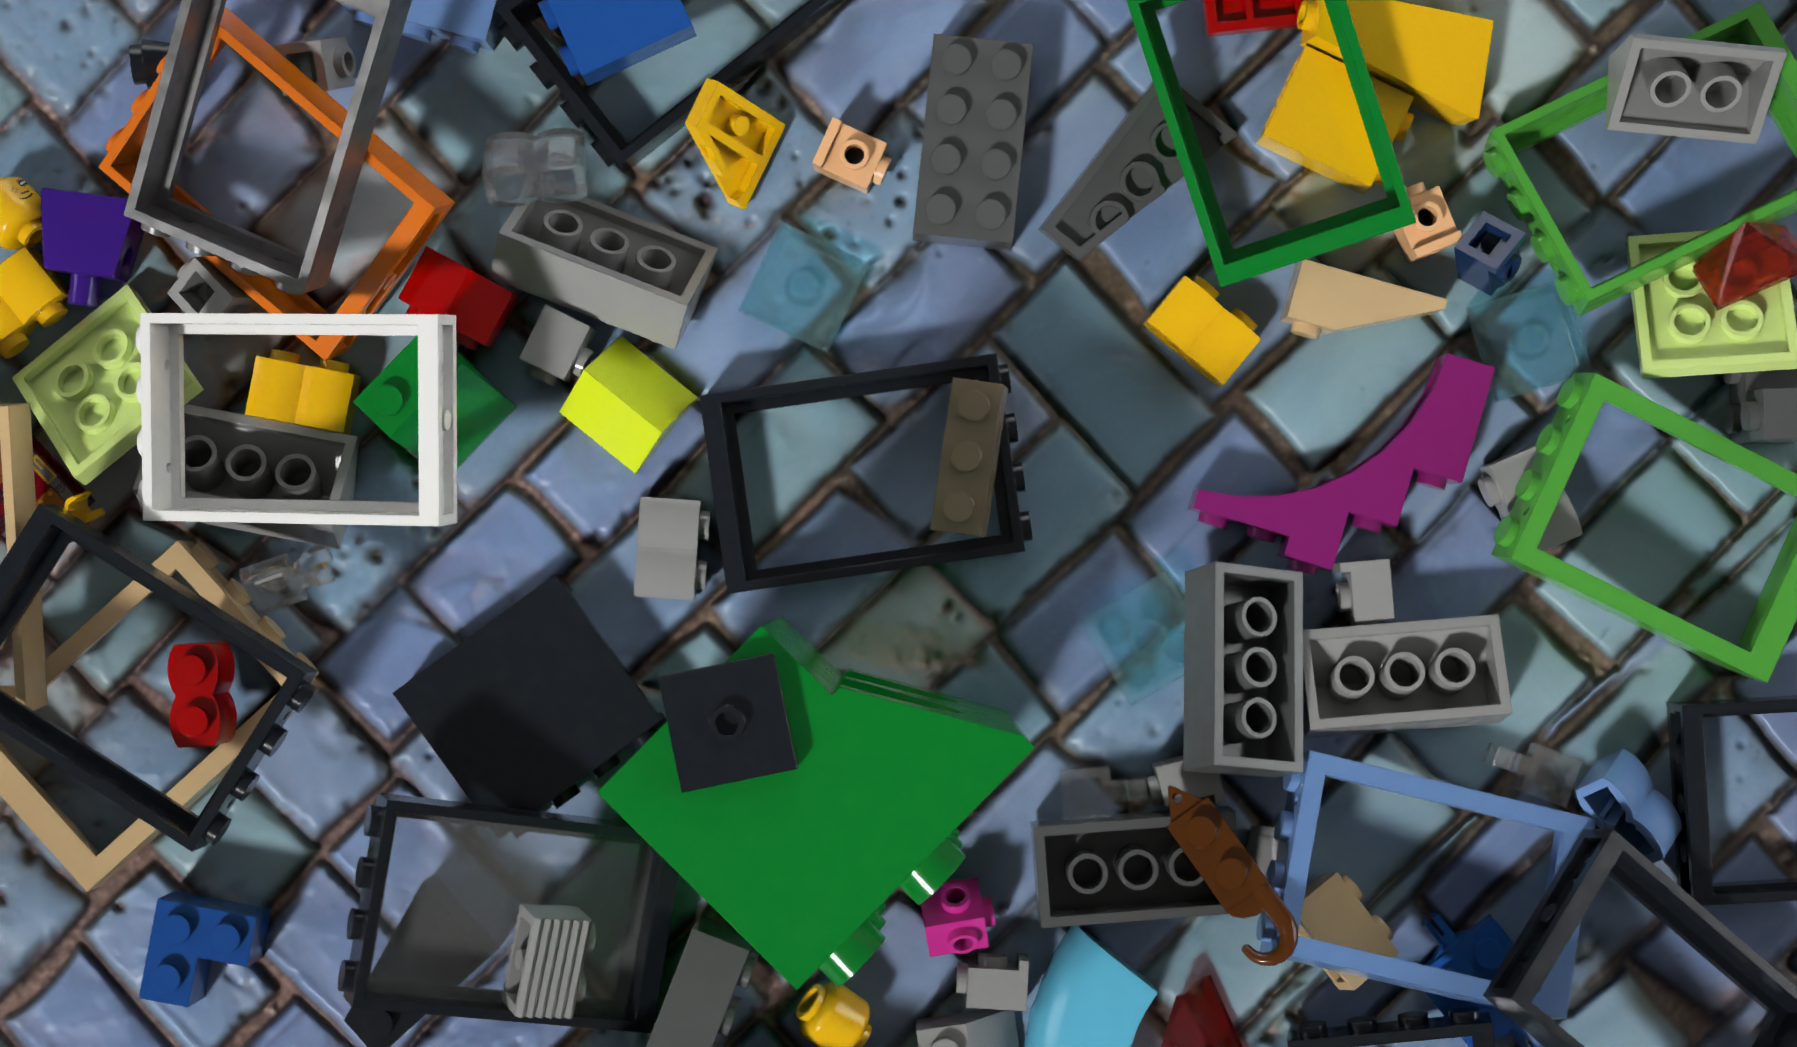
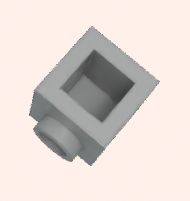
(325, 61)
(558, 347)

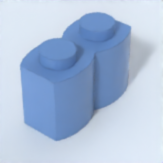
(1623, 799)

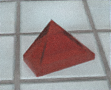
(1747, 263)
(1200, 1019)

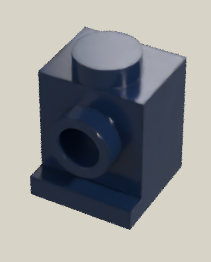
(1495, 259)

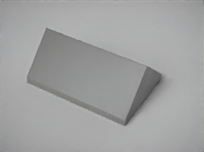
(1691, 87)

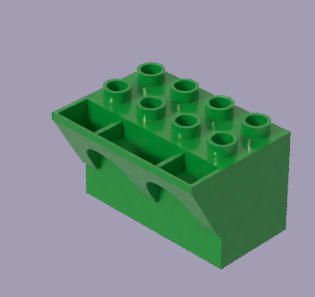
(819, 848)

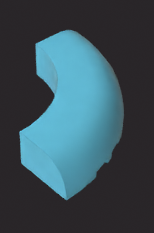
(1087, 997)

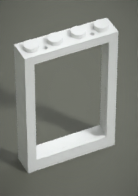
(163, 426)

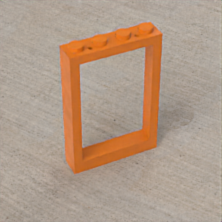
(397, 253)

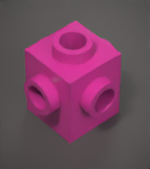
(957, 918)

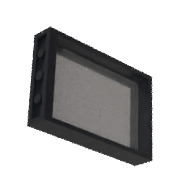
(447, 899)

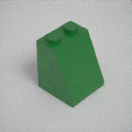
(393, 403)

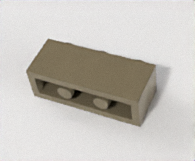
(969, 457)

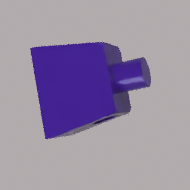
(88, 241)

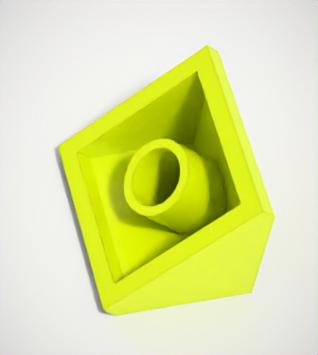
(627, 403)

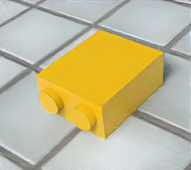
(1321, 123)

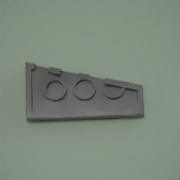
(1128, 173)

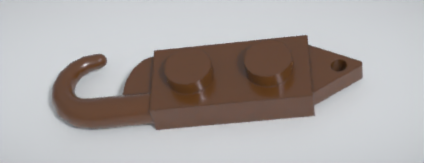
(1230, 871)

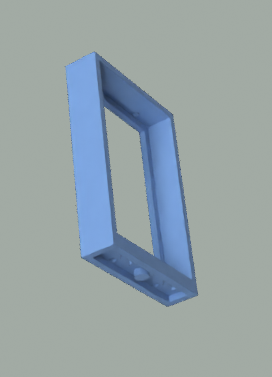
(1289, 874)

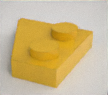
(733, 139)

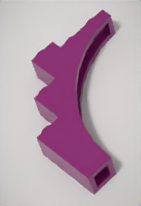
(1429, 443)

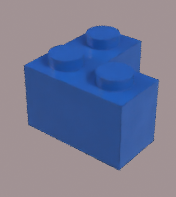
(191, 934)

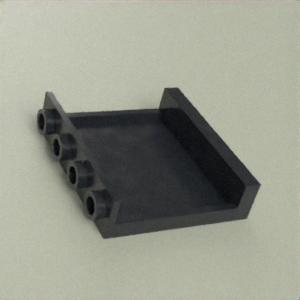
(530, 704)

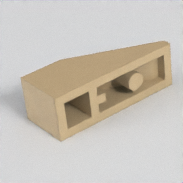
(1338, 301)

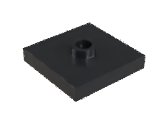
(728, 722)

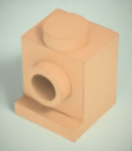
(832, 163)
(1420, 240)

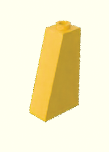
(1414, 48)

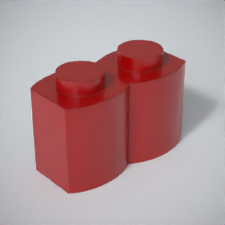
(450, 288)
(201, 682)

